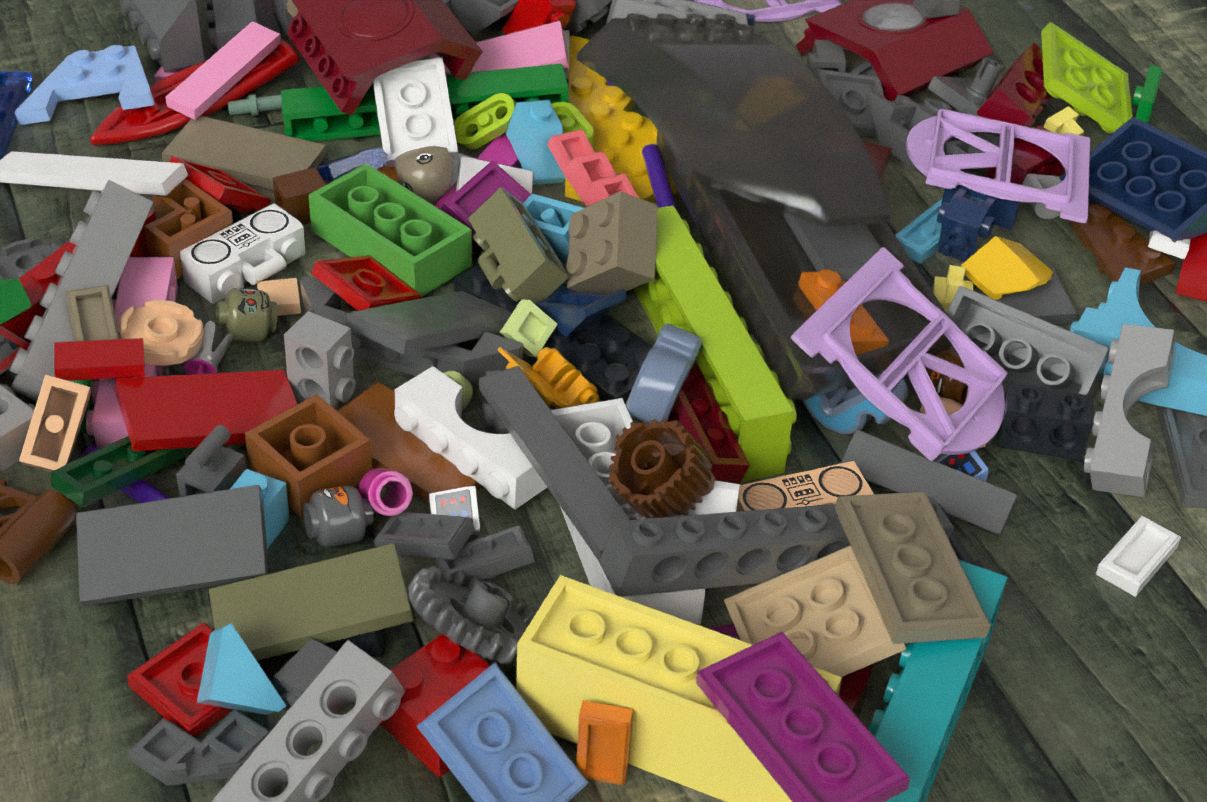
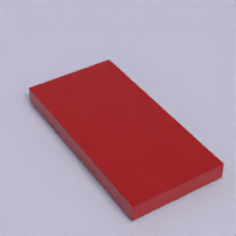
(186, 408)

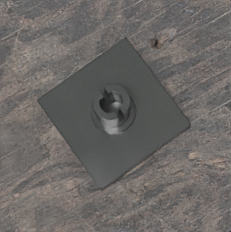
(968, 93)

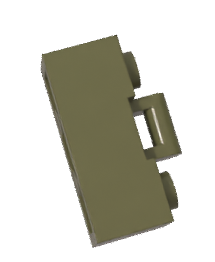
(514, 239)

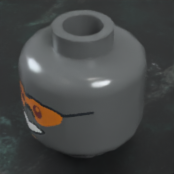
(337, 516)

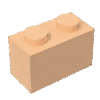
(55, 424)

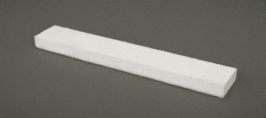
(90, 172)

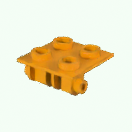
(555, 379)

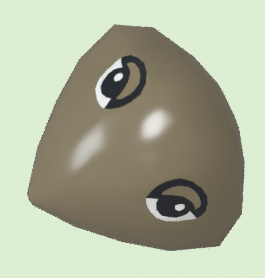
(425, 172)

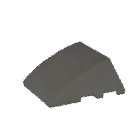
(896, 119)

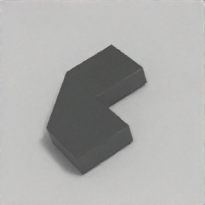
(182, 759)

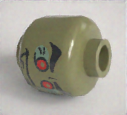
(247, 315)

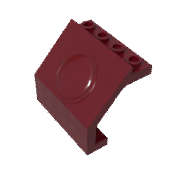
(360, 39)

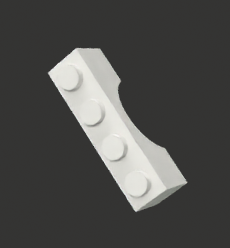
(433, 412)

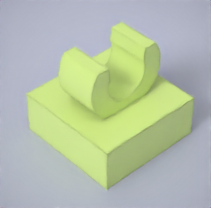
(529, 326)

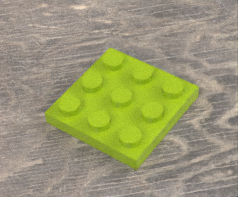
(1085, 79)

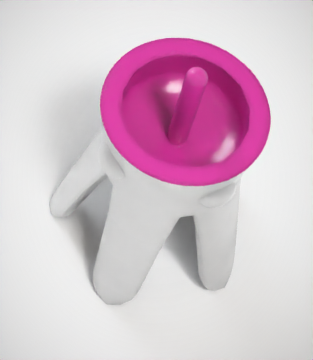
(205, 360)

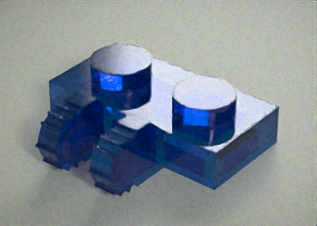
(338, 167)

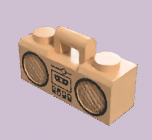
(804, 488)

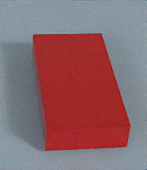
(99, 359)

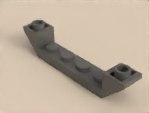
(470, 364)

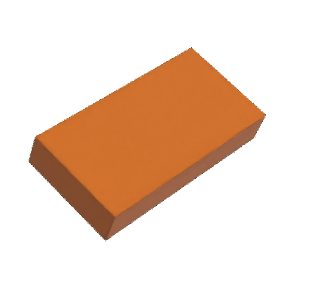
(604, 742)

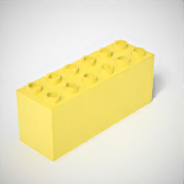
(644, 660)

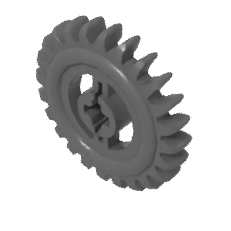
(470, 615)

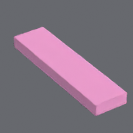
(223, 70)

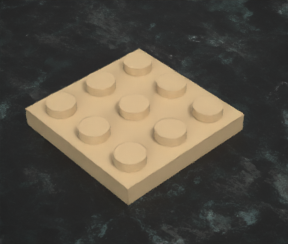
(822, 612)

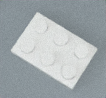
(414, 109)

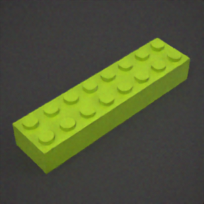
(734, 367)

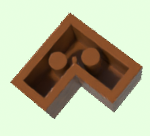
(183, 220)

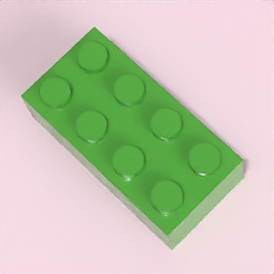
(382, 219)

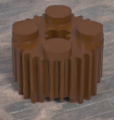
(660, 469)

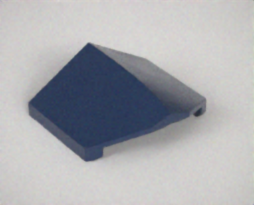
(577, 309)

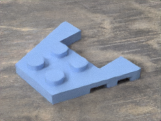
(89, 75)

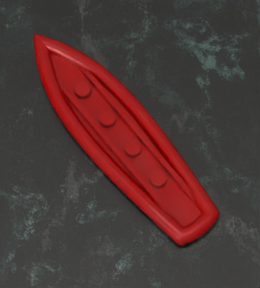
(155, 120)

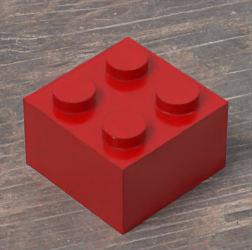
(430, 680)

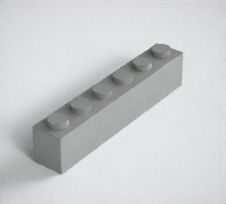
(97, 260)

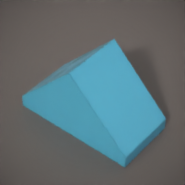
(234, 677)

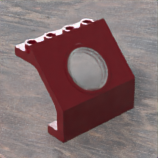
(901, 41)

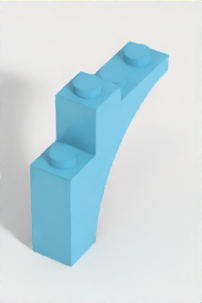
(1189, 371)

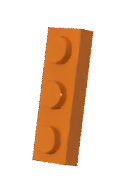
(863, 329)

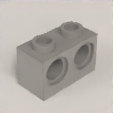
(320, 360)

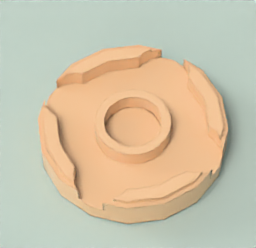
(168, 331)

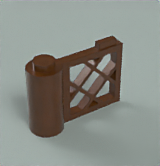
(32, 529)

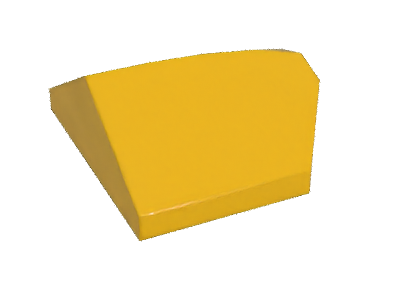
(1005, 268)

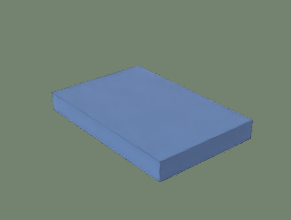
(500, 745)

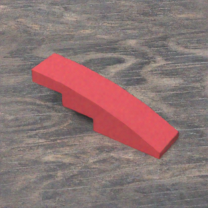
(586, 170)

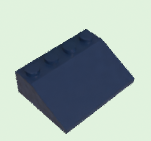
(1151, 180)

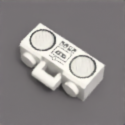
(243, 253)

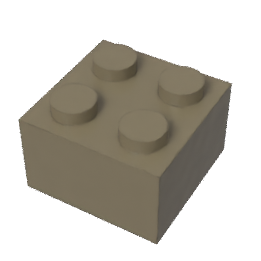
(612, 245)

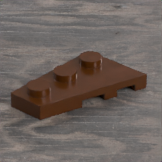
(1119, 246)

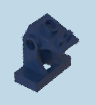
(968, 221)

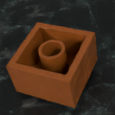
(309, 450)

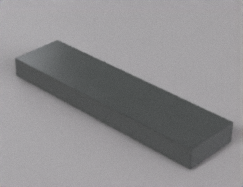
(907, 472)

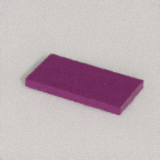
(800, 726)

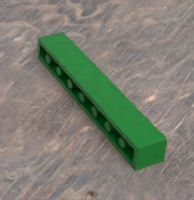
(315, 116)

